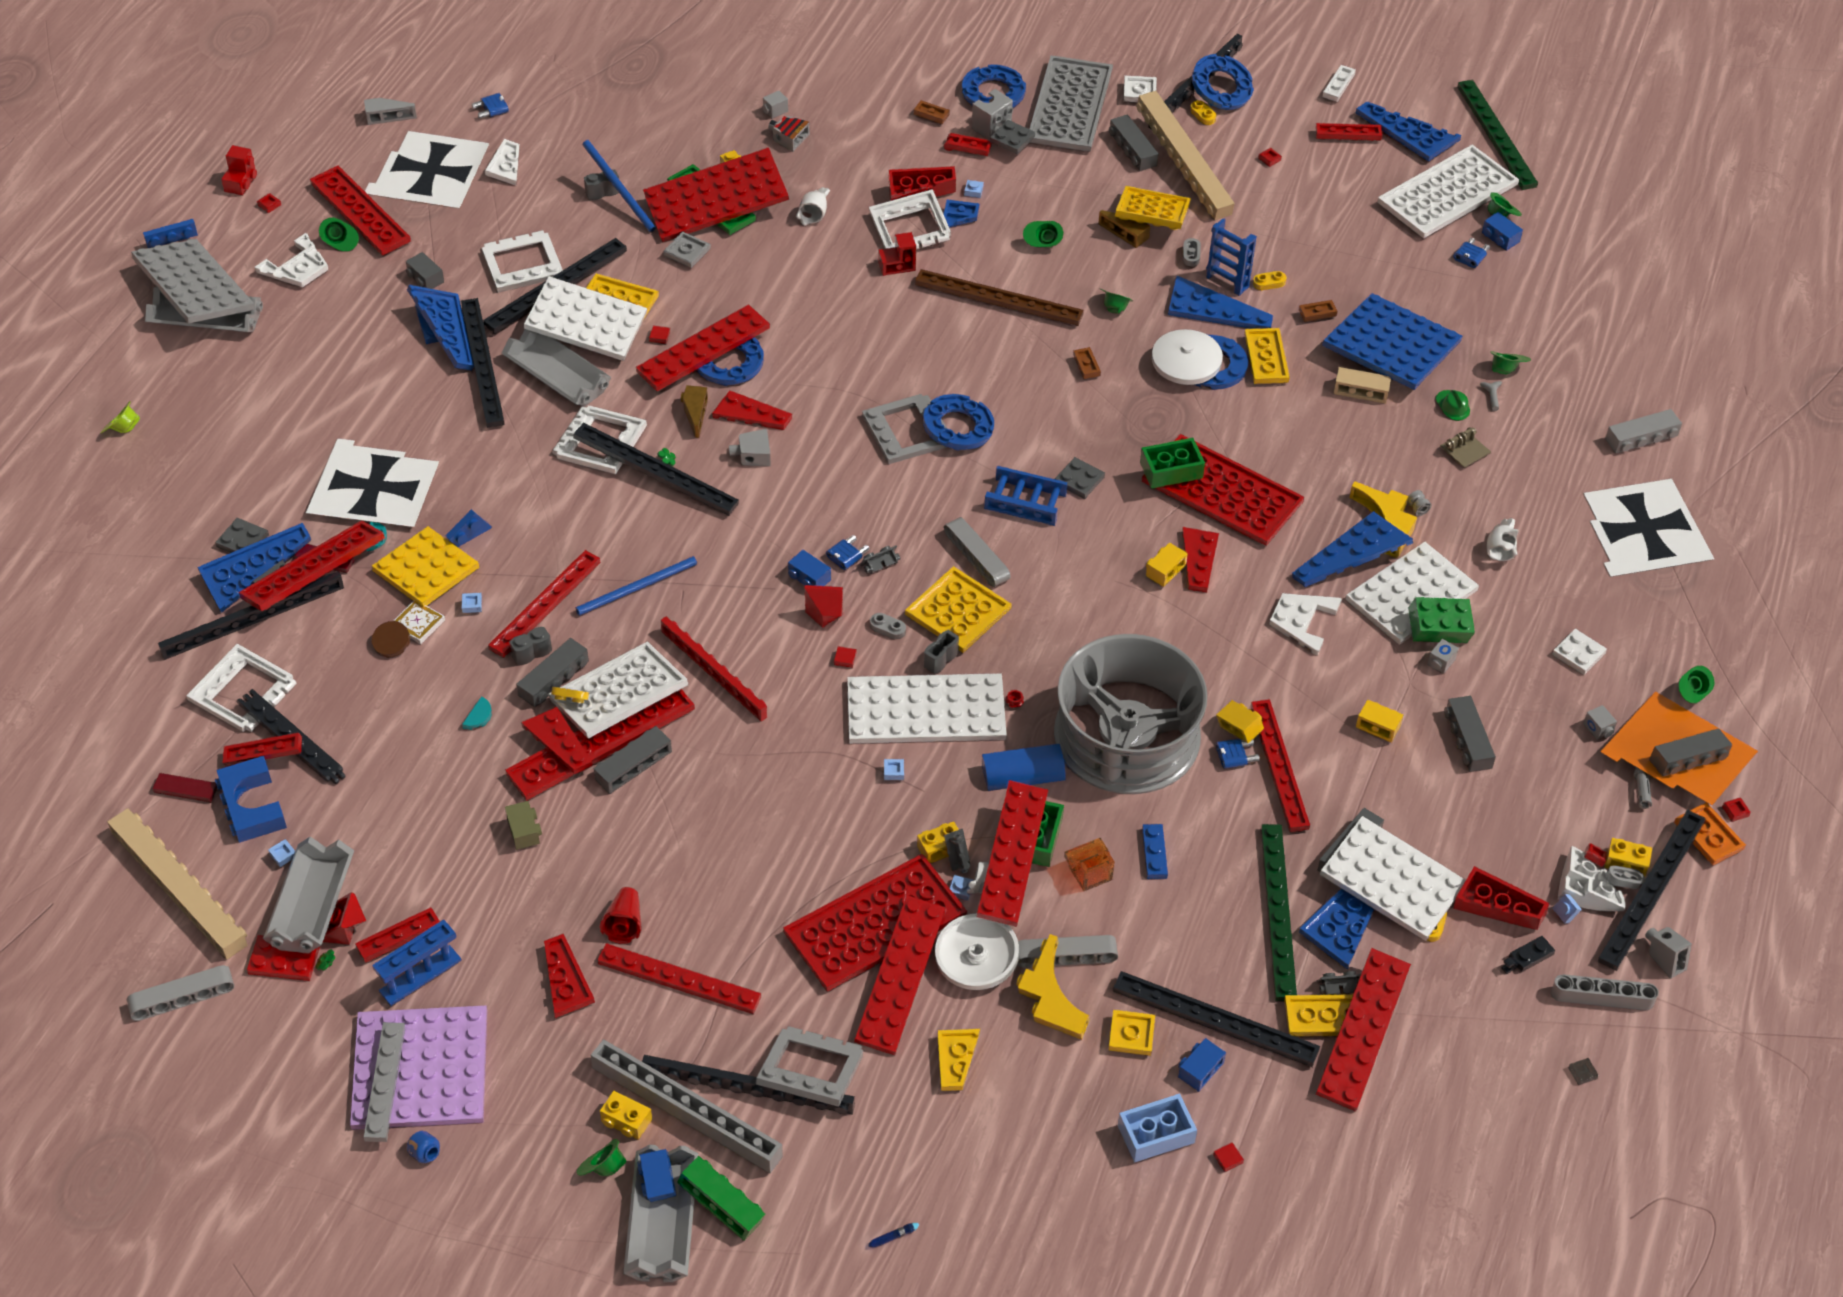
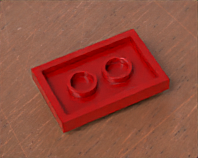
(278, 963)

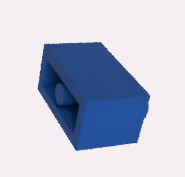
(1502, 231)
(809, 570)
(1201, 1064)
(657, 1175)

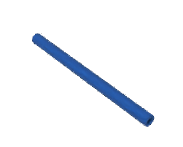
(619, 186)
(635, 586)

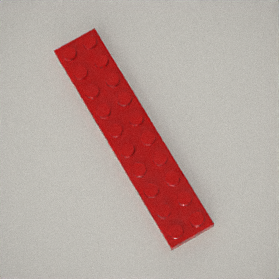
(545, 770)

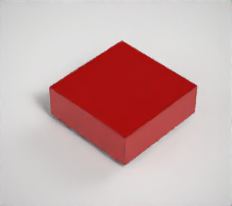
(1269, 157)
(269, 203)
(659, 334)
(845, 657)
(1736, 809)
(1595, 854)
(1228, 1157)

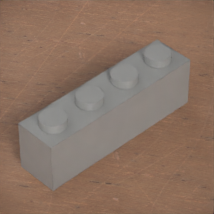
(1643, 431)

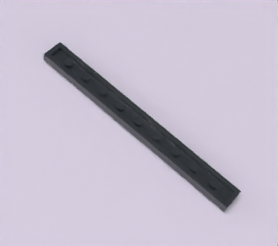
(1187, 89)
(571, 274)
(482, 363)
(656, 469)
(248, 616)
(1651, 890)
(1216, 1019)
(737, 1083)

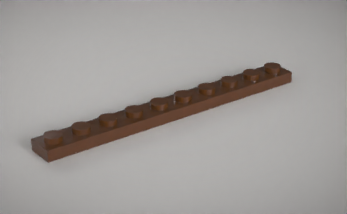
(999, 297)

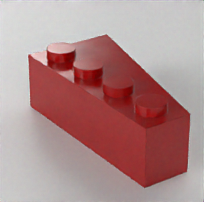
(917, 180)
(1499, 900)

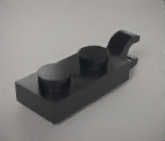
(1528, 955)

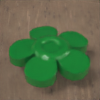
(667, 457)
(325, 960)

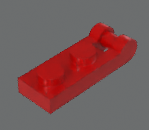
(967, 144)

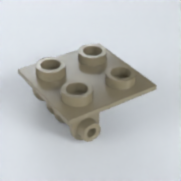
(1465, 447)

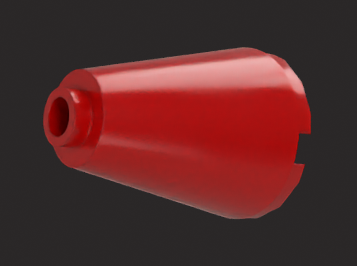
(622, 917)

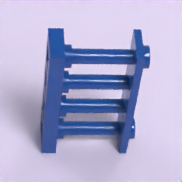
(1245, 257)
(1021, 508)
(410, 954)

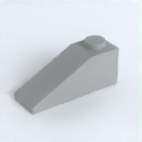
(387, 110)

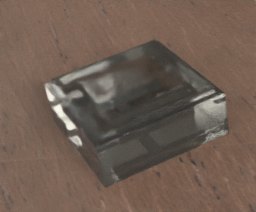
(1583, 1071)

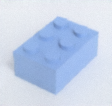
(1157, 1128)

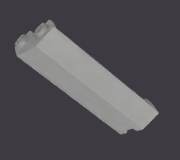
(164, 312)
(557, 367)
(308, 896)
(660, 1229)

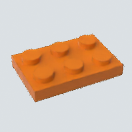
(1715, 838)

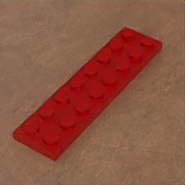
(360, 210)
(702, 347)
(311, 565)
(1012, 853)
(900, 975)
(1363, 1029)

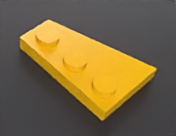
(955, 1056)

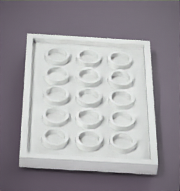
(585, 318)
(1417, 574)
(620, 689)
(1393, 878)

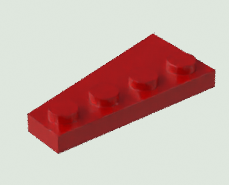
(739, 407)
(1201, 552)
(558, 738)
(566, 978)

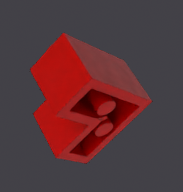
(240, 170)
(898, 258)

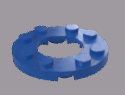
(1230, 66)
(1002, 73)
(1235, 371)
(736, 375)
(958, 403)

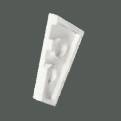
(505, 163)

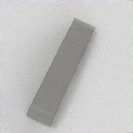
(977, 552)
(1071, 950)
(180, 993)
(1613, 996)

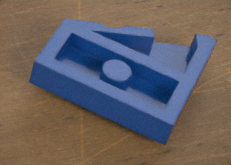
(960, 212)
(468, 528)

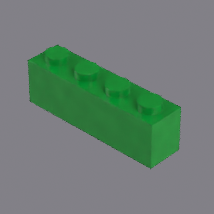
(721, 1198)

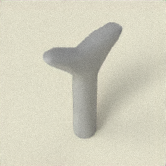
(1492, 388)

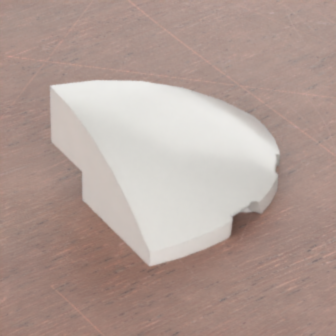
(1588, 884)

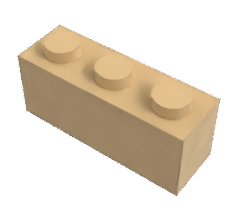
(1362, 385)

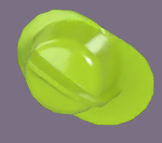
(124, 421)

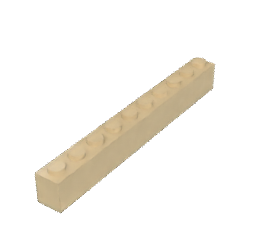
(1185, 155)
(178, 884)

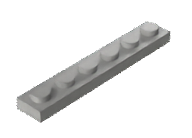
(384, 1082)

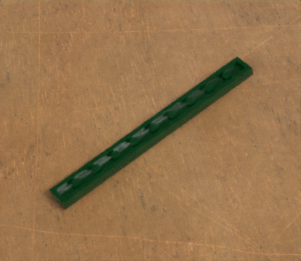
(1497, 134)
(1278, 911)

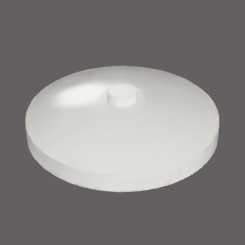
(1187, 357)
(976, 952)

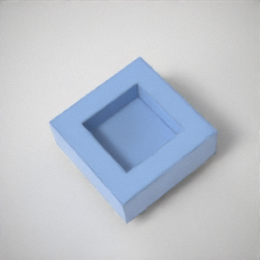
(974, 188)
(471, 602)
(893, 769)
(282, 852)
(960, 886)
(1567, 908)

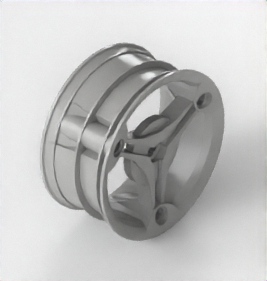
(1128, 723)

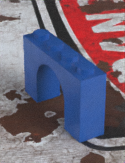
(248, 822)

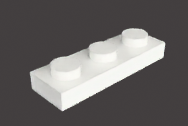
(1339, 83)

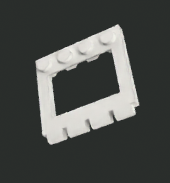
(909, 205)
(523, 277)
(567, 444)
(222, 674)

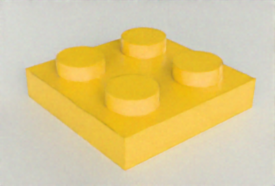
(1132, 1032)

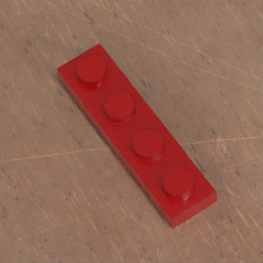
(1348, 131)
(269, 748)
(396, 935)

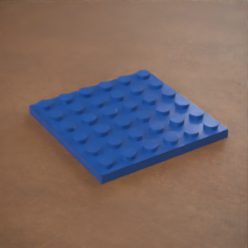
(1392, 341)

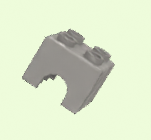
(991, 116)

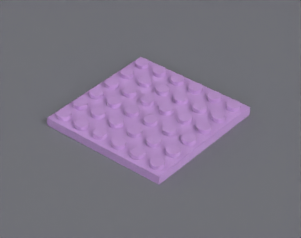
(438, 1068)

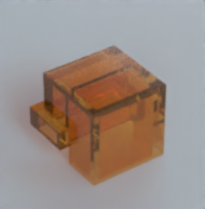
(1091, 864)

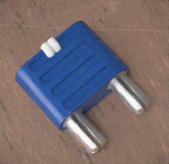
(492, 104)
(1471, 254)
(845, 554)
(1233, 754)

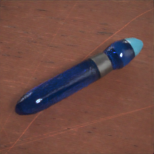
(892, 1235)

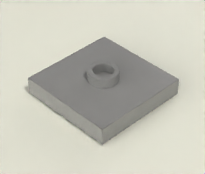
(687, 249)

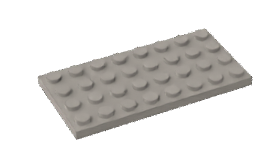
(1070, 103)
(192, 280)

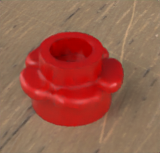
(1014, 695)

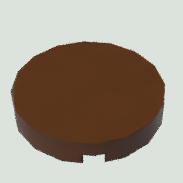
(391, 639)

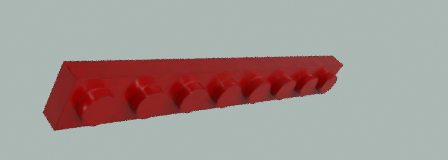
(545, 602)
(714, 669)
(1281, 768)
(679, 978)

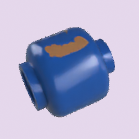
(423, 1147)

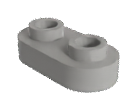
(1191, 252)
(886, 626)
(1625, 877)

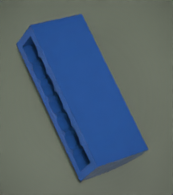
(1024, 766)

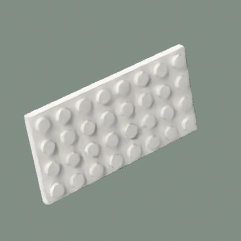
(1447, 191)
(926, 708)

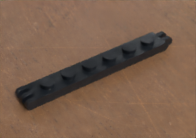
(279, 725)

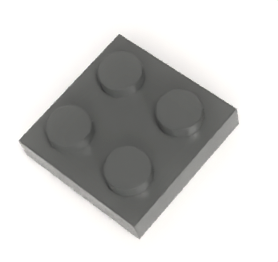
(1012, 137)
(1081, 477)
(240, 535)

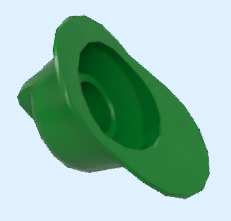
(1501, 205)
(1043, 233)
(338, 234)
(1115, 303)
(1506, 363)
(1453, 404)
(1696, 684)
(605, 1161)

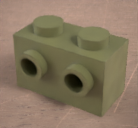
(522, 825)

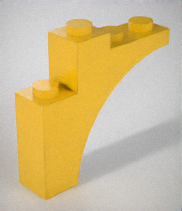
(1388, 506)
(1053, 1007)

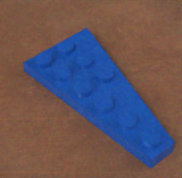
(1410, 132)
(1203, 304)
(446, 320)
(1355, 547)
(237, 570)
(1339, 926)

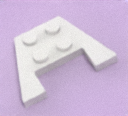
(299, 269)
(1295, 614)

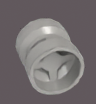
(1419, 503)

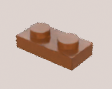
(931, 112)
(1318, 310)
(1086, 363)

